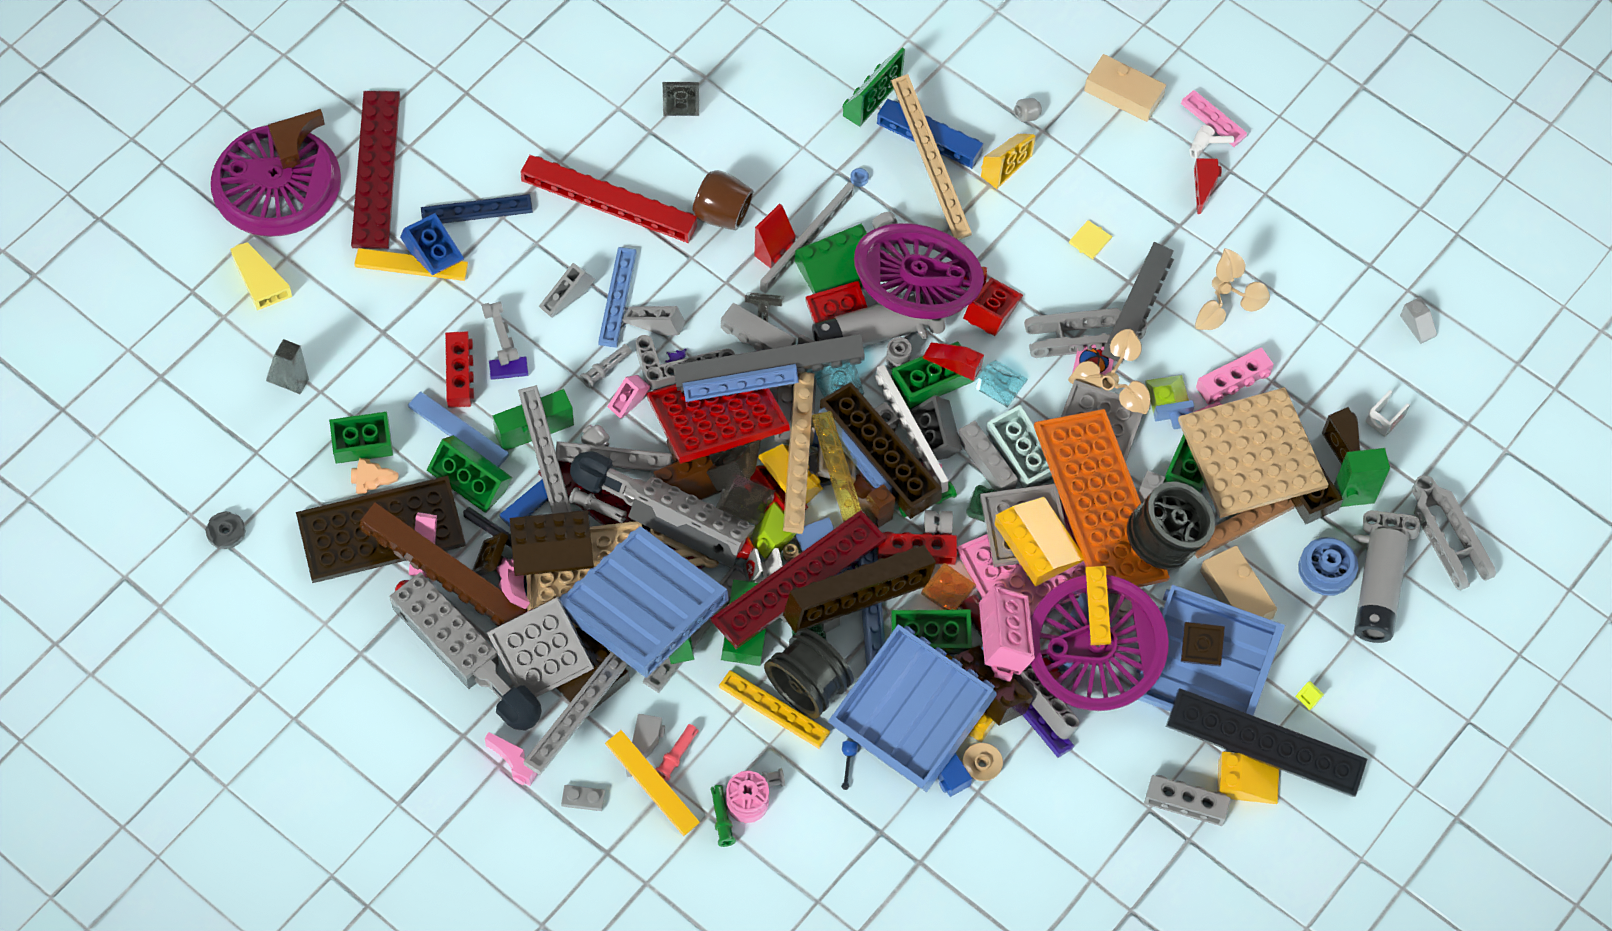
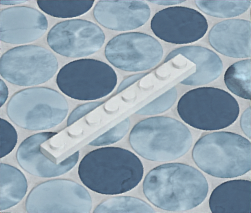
(909, 424)

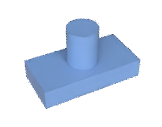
(1173, 411)

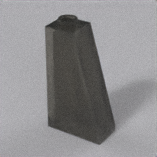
(288, 367)

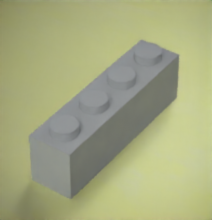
(754, 330)
(987, 458)

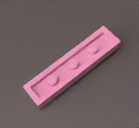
(1213, 117)

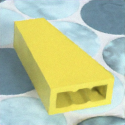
(260, 279)

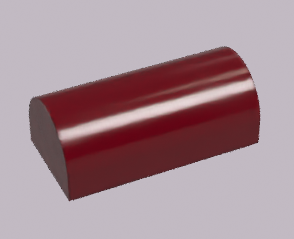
(972, 604)

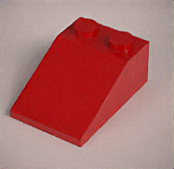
(773, 236)
(992, 306)

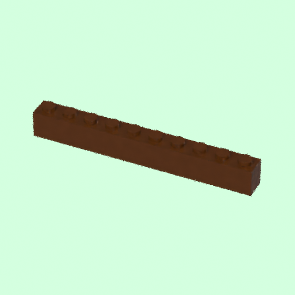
(439, 565)

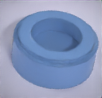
(859, 177)

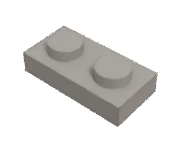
(583, 798)

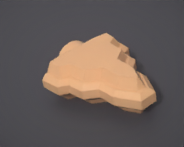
(370, 476)

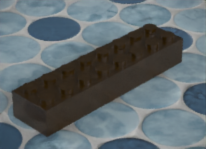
(910, 481)
(859, 588)

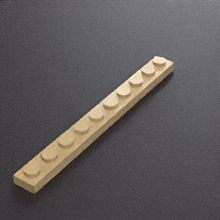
(931, 157)
(798, 454)

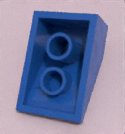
(431, 244)

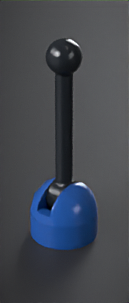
(849, 750)

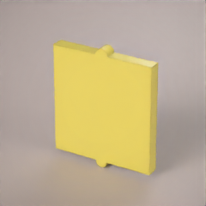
(1090, 239)

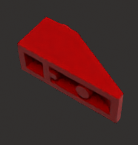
(1205, 176)
(955, 358)

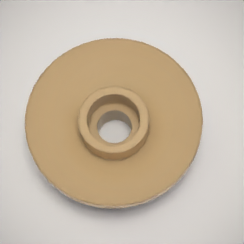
(983, 753)

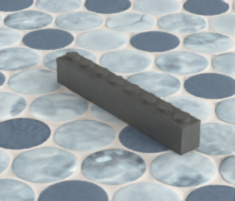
(1142, 293)

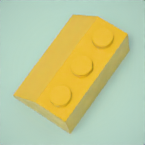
(777, 464)

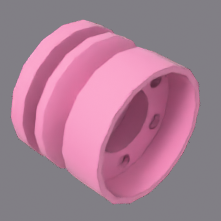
(743, 806)

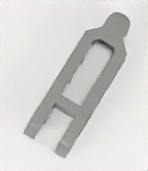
(1072, 321)
(1430, 494)

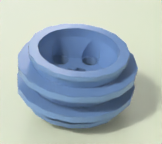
(1339, 555)

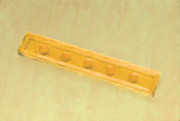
(836, 464)

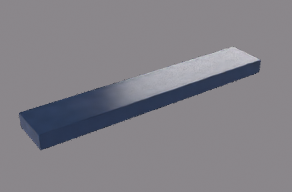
(480, 209)

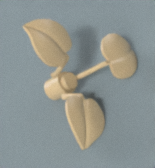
(1230, 267)
(1126, 346)

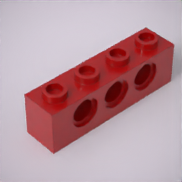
(455, 395)
(907, 540)

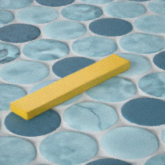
(404, 264)
(774, 709)
(652, 783)

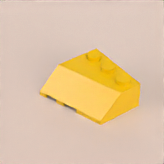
(1007, 159)

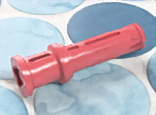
(672, 758)

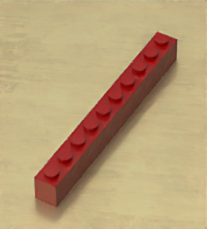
(609, 198)

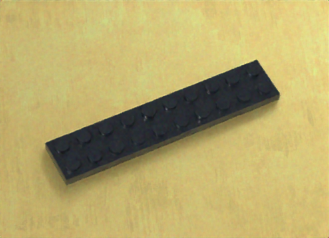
(1266, 742)

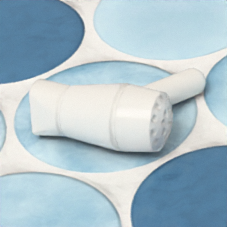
(1204, 137)

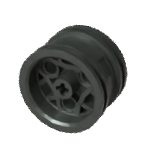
(1170, 525)
(809, 673)

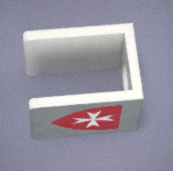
(1386, 426)
(754, 567)

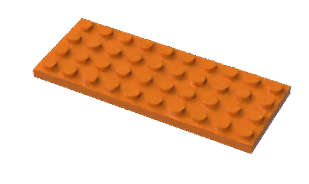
(1096, 492)

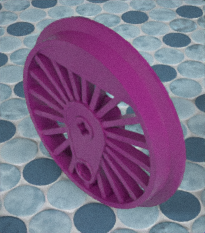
(270, 179)
(918, 271)
(1077, 647)

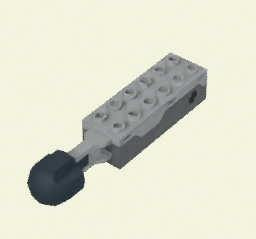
(668, 510)
(461, 648)

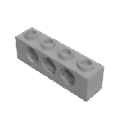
(1176, 804)

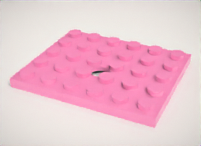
(979, 565)

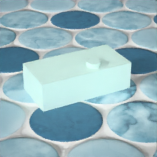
(1020, 447)

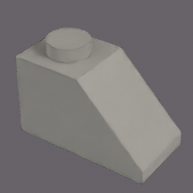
(1419, 320)

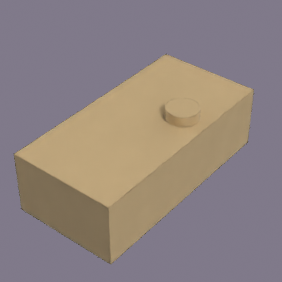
(1125, 87)
(1236, 583)

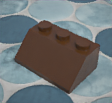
(689, 477)

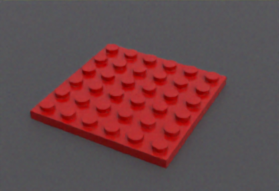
(715, 423)

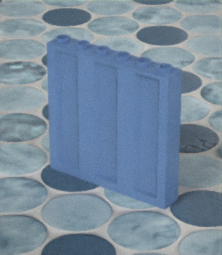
(643, 601)
(1246, 654)
(913, 707)

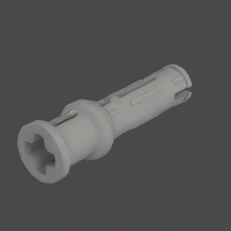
(599, 371)
(590, 502)

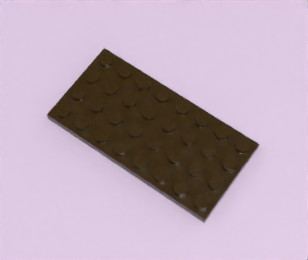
(339, 546)

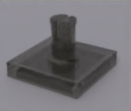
(764, 302)

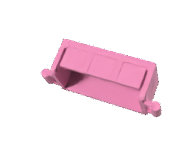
(1006, 632)

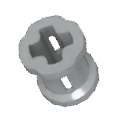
(774, 778)

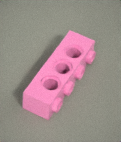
(1224, 375)

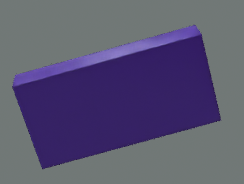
(515, 368)

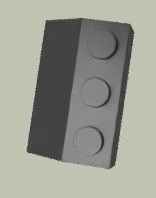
(938, 427)

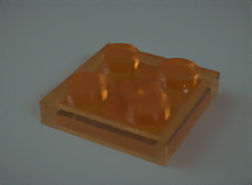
(948, 588)

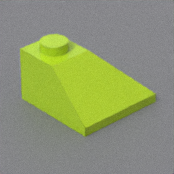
(1166, 390)
(770, 532)

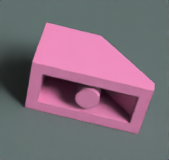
(628, 395)

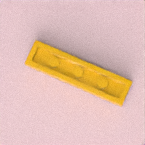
(1098, 605)

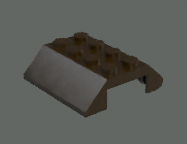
(551, 543)

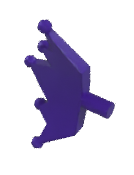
(676, 356)

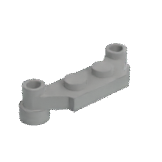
(507, 353)

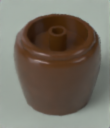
(722, 200)

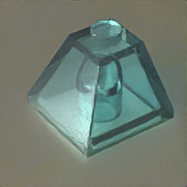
(832, 379)
(1000, 382)

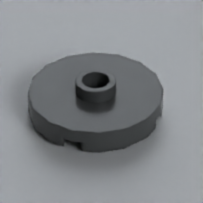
(221, 522)

